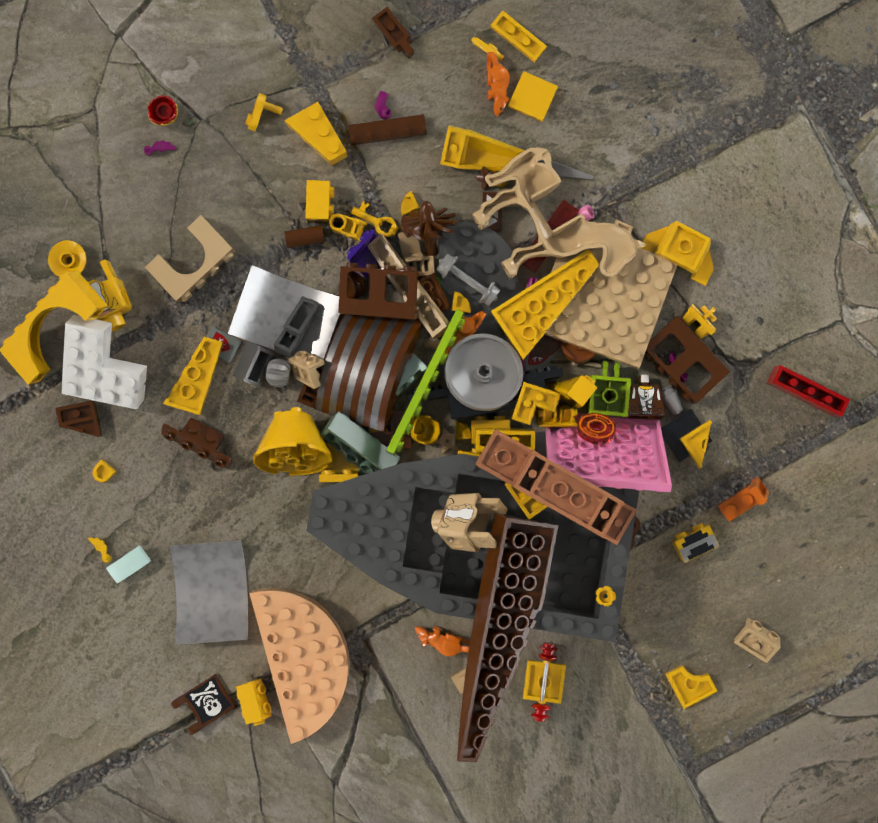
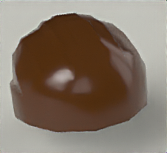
(356, 285)

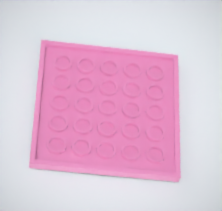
(629, 461)

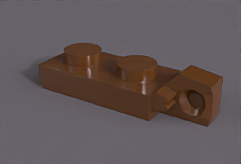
(394, 31)

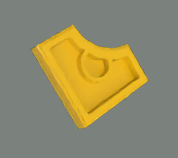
(690, 687)

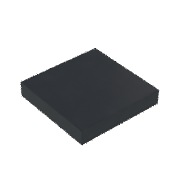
(678, 428)

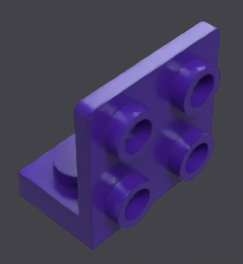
(361, 253)

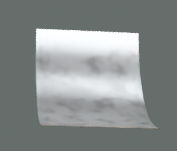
(268, 304)
(210, 592)

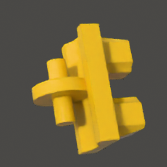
(706, 326)

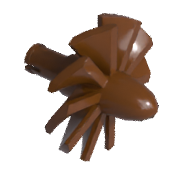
(426, 225)

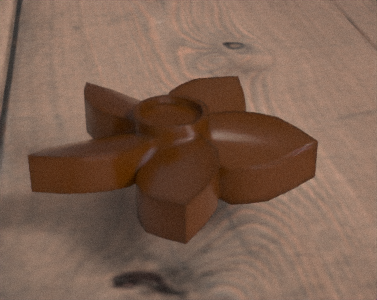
(481, 177)

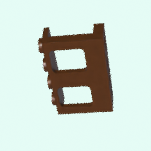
(376, 303)
(694, 352)

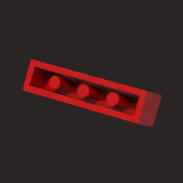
(808, 391)

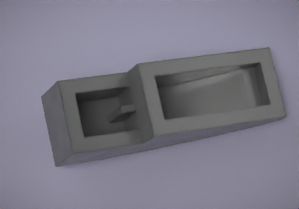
(296, 327)

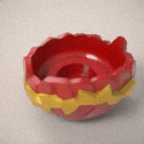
(162, 111)

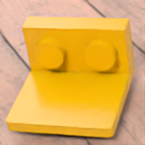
(339, 469)

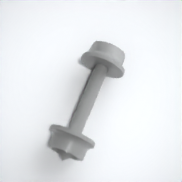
(447, 265)

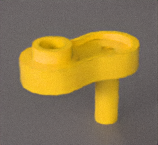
(260, 104)

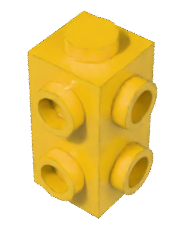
(253, 702)

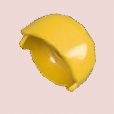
(425, 430)

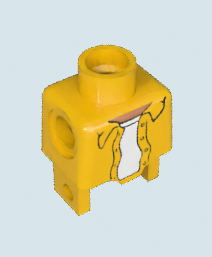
(114, 295)

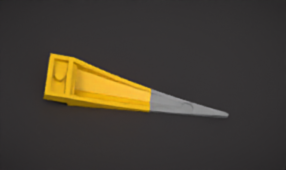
(474, 150)

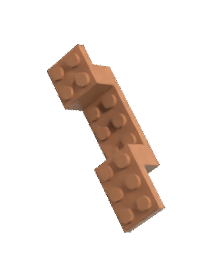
(556, 487)

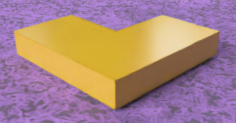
(532, 397)

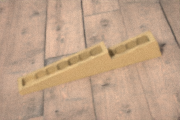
(429, 312)

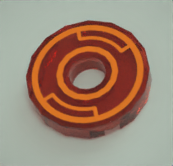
(595, 420)

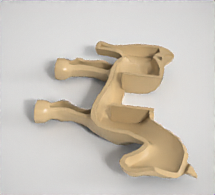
(534, 182)

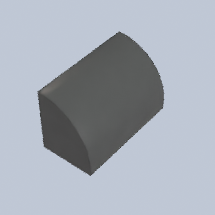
(253, 364)

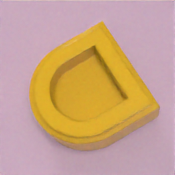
(103, 471)

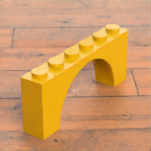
(23, 346)

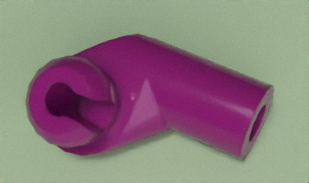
(380, 106)

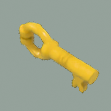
(377, 222)

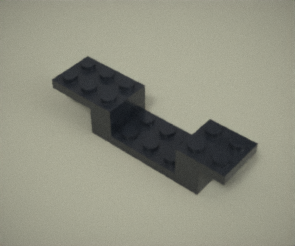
(459, 410)

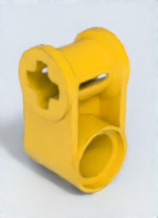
(349, 226)

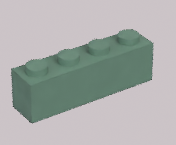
(357, 445)

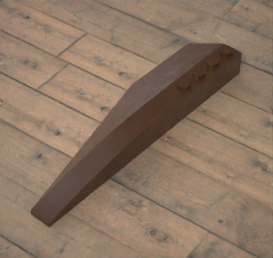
(505, 612)

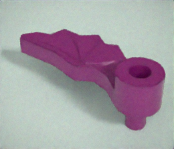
(159, 146)

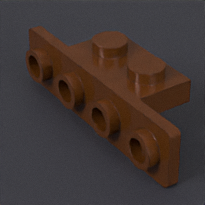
(200, 440)

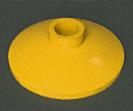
(61, 252)

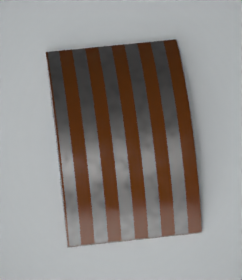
(366, 368)

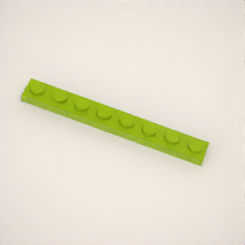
(430, 375)

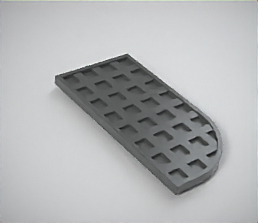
(480, 258)

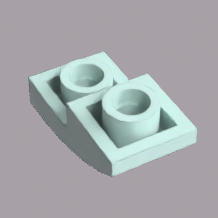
(128, 564)

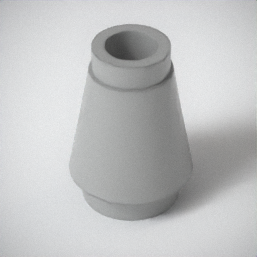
(671, 399)

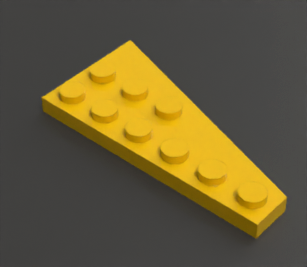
(536, 308)

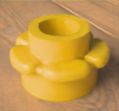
(600, 596)

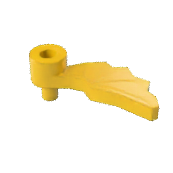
(100, 546)

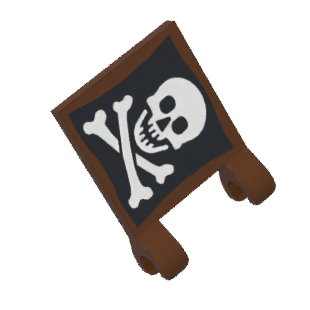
(207, 702)

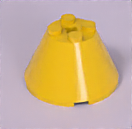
(292, 445)

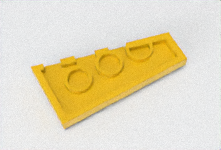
(193, 385)

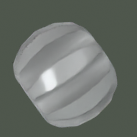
(278, 372)

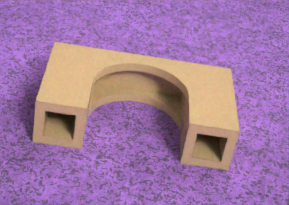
(216, 253)

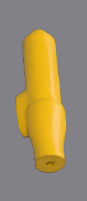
(487, 47)

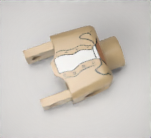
(466, 520)

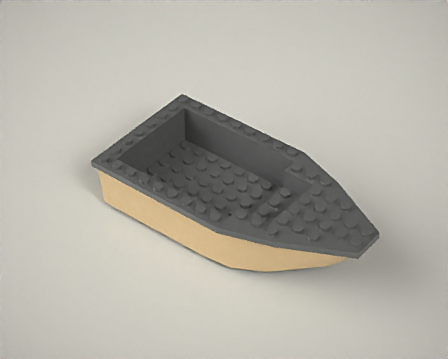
(388, 534)

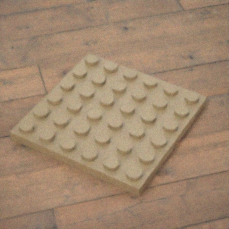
(616, 312)

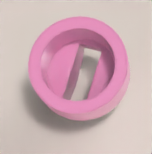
(587, 212)

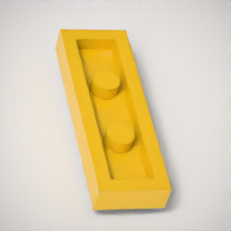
(518, 36)

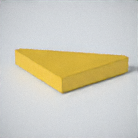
(696, 442)

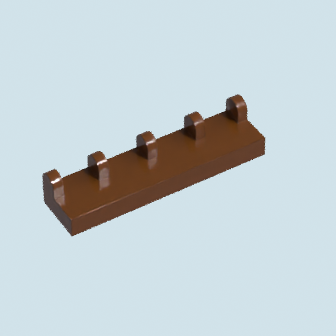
(387, 129)

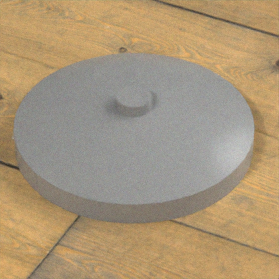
(483, 372)

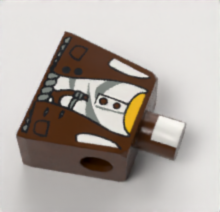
(645, 400)

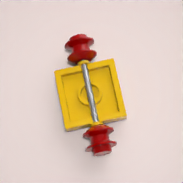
(544, 681)

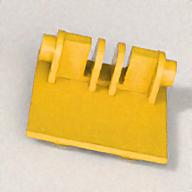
(562, 417)

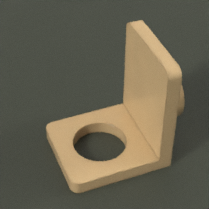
(409, 248)

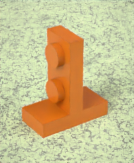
(745, 499)

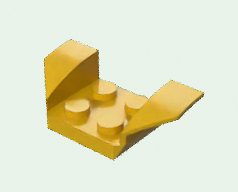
(683, 247)

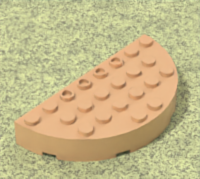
(304, 657)

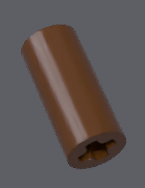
(304, 236)

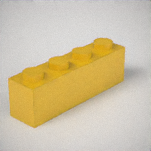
(575, 390)

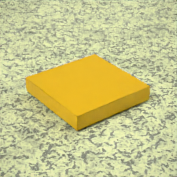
(532, 96)

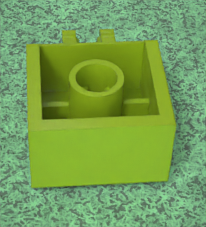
(619, 389)

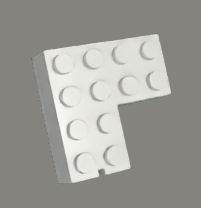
(91, 371)

